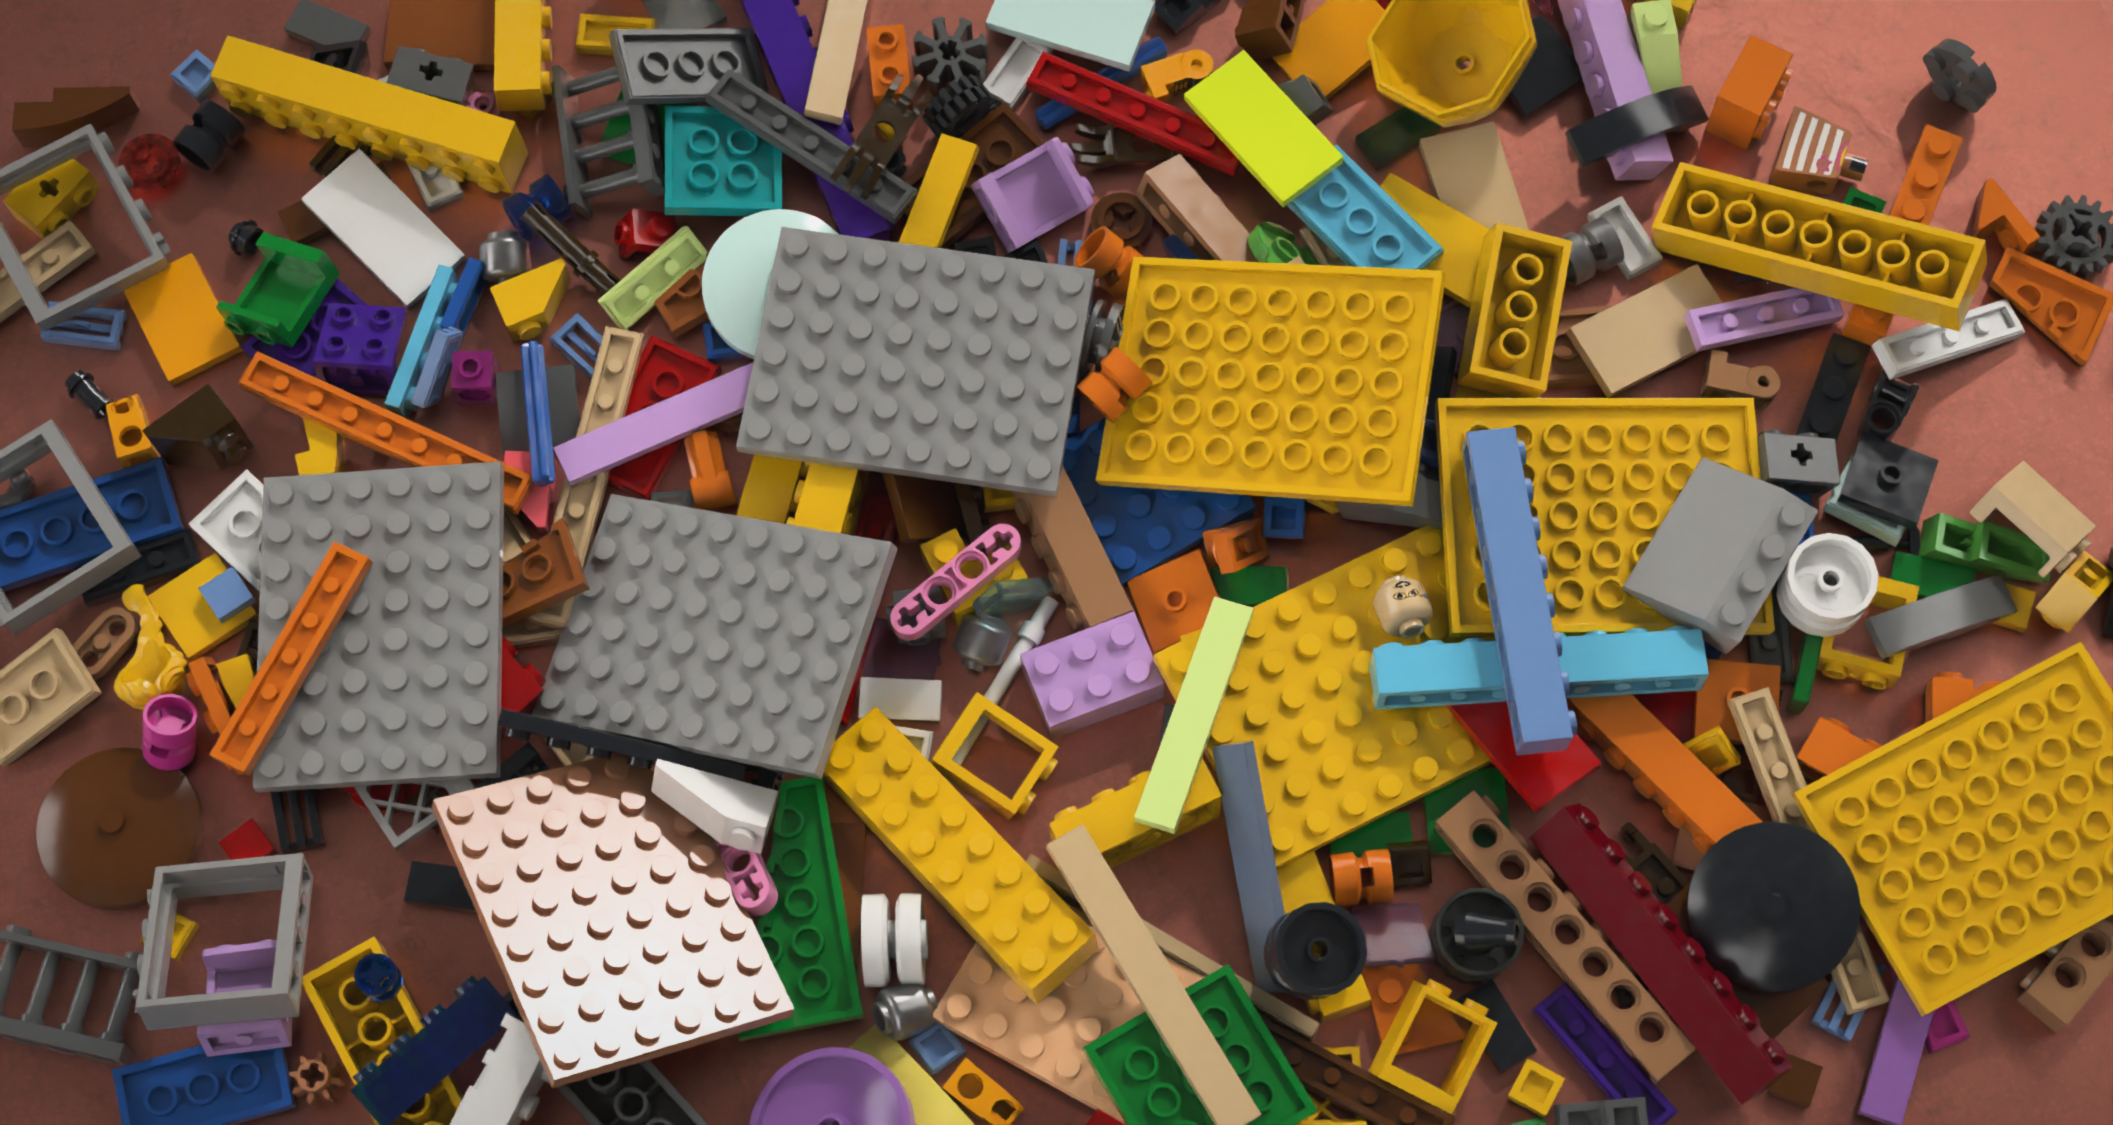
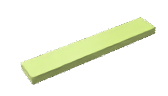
(1194, 715)

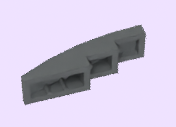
(1940, 616)

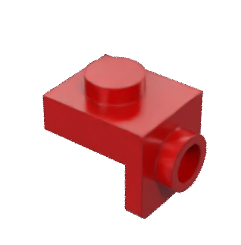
(643, 231)

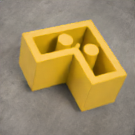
(948, 545)

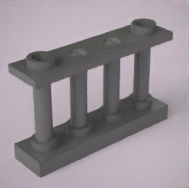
(643, 137)
(70, 1035)

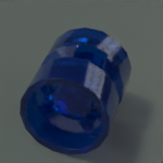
(548, 195)

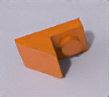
(1999, 214)
(1235, 545)

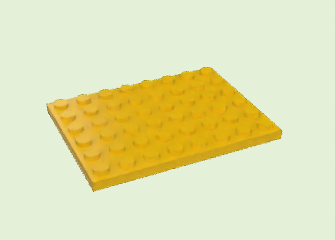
(1276, 379)
(1600, 493)
(1310, 704)
(1981, 828)

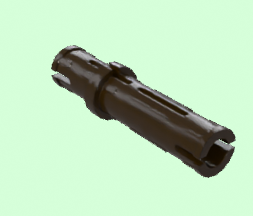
(569, 248)

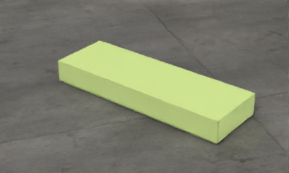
(651, 278)

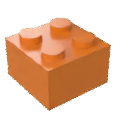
(1751, 93)

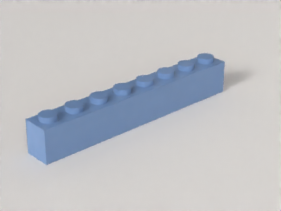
(1517, 591)

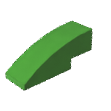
(1983, 546)

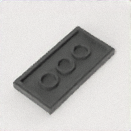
(682, 63)

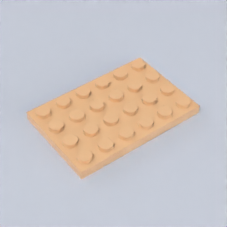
(1047, 1036)

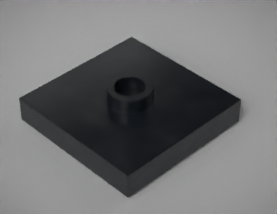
(1888, 480)

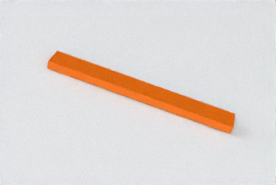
(369, 423)

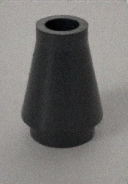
(1484, 932)

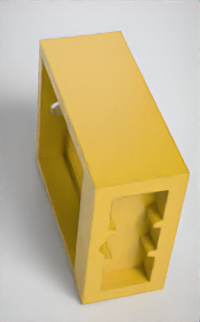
(1871, 672)
(976, 787)
(1465, 1061)

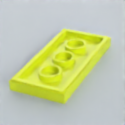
(1263, 128)

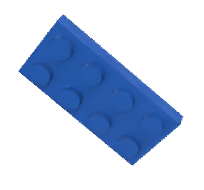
(203, 1089)

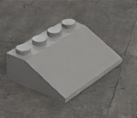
(1719, 552)

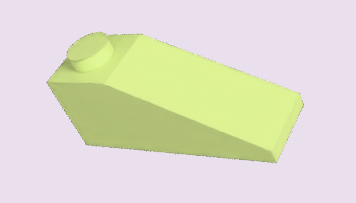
(1657, 43)

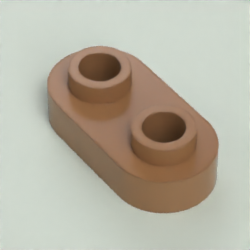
(100, 642)

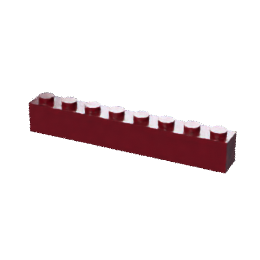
(1661, 952)

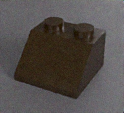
(199, 433)

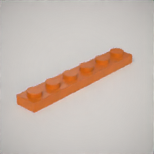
(291, 658)

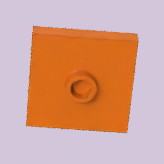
(1174, 598)
(1726, 682)

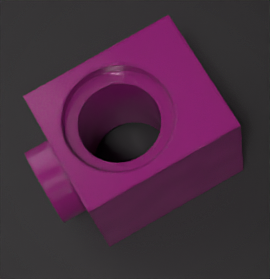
(474, 377)

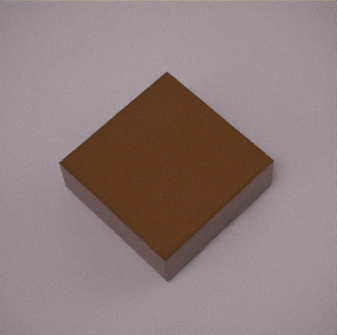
(1798, 1083)

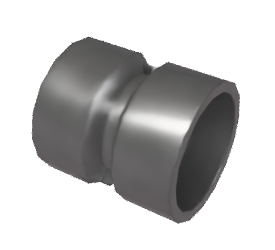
(1592, 249)

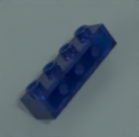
(433, 1052)

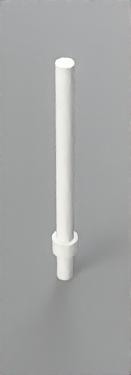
(1029, 635)

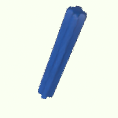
(1151, 51)
(537, 413)

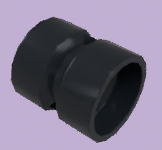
(208, 136)

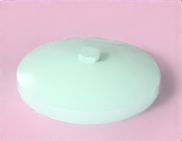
(741, 270)

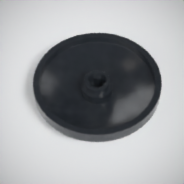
(1774, 906)

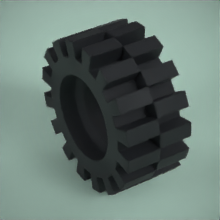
(959, 107)

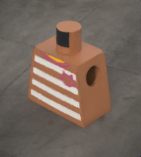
(1814, 155)

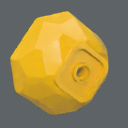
(1424, 42)

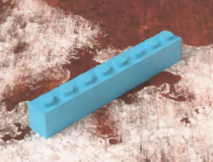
(1594, 663)

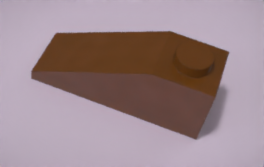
(1269, 27)

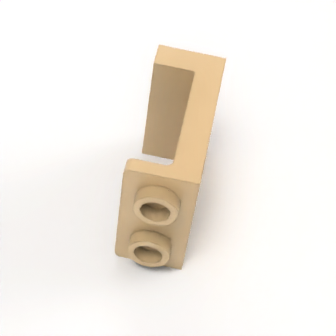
(2039, 514)

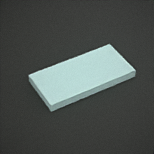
(1085, 28)

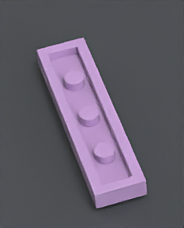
(1760, 317)

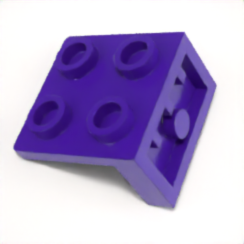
(359, 347)

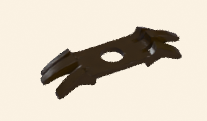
(1116, 146)
(879, 153)

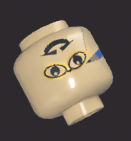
(1402, 607)

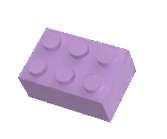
(1092, 675)

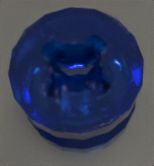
(372, 971)

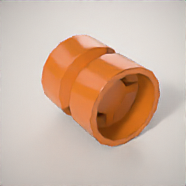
(1110, 260)
(1114, 384)
(1346, 877)

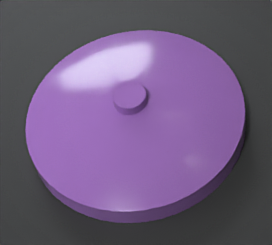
(833, 1089)

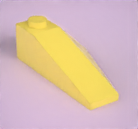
(928, 1100)

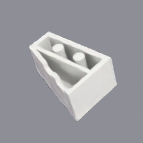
(507, 1083)

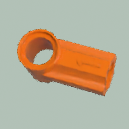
(710, 479)

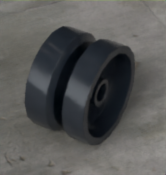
(1340, 948)

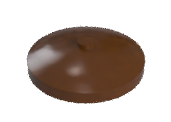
(115, 823)

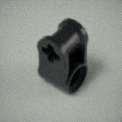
(1888, 404)

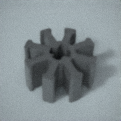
(931, 54)

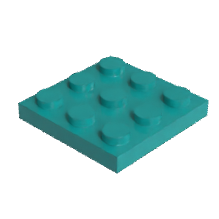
(717, 165)

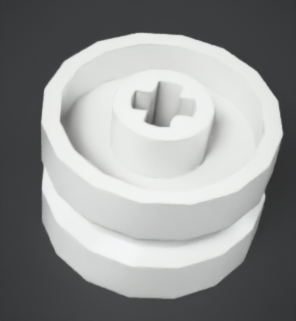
(1827, 584)
(896, 939)

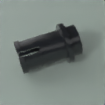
(81, 386)

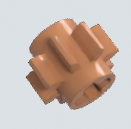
(321, 1089)

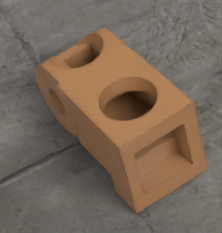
(1738, 381)

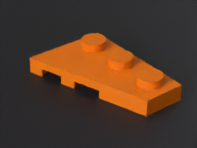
(2054, 301)
(213, 693)
(1432, 1025)

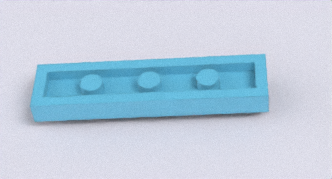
(415, 354)

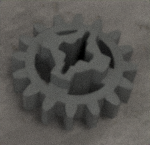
(2076, 236)

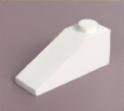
(721, 806)

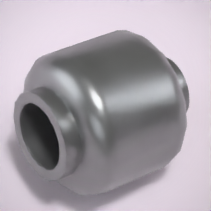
(504, 256)
(982, 640)
(904, 1010)

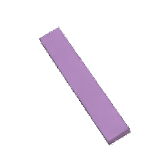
(654, 426)

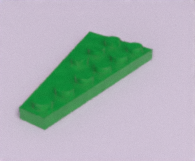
(809, 923)

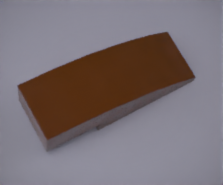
(72, 109)

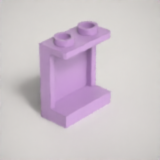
(1033, 194)
(241, 969)

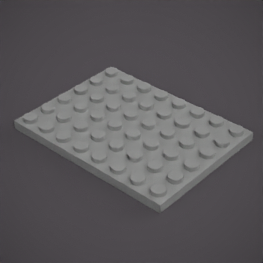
(917, 361)
(717, 634)
(418, 654)

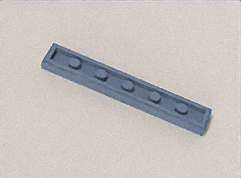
(1250, 850)

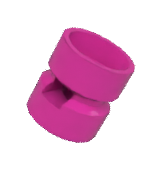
(169, 732)

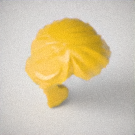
(156, 666)

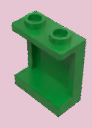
(281, 292)

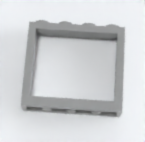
(44, 161)
(20, 455)
(218, 878)

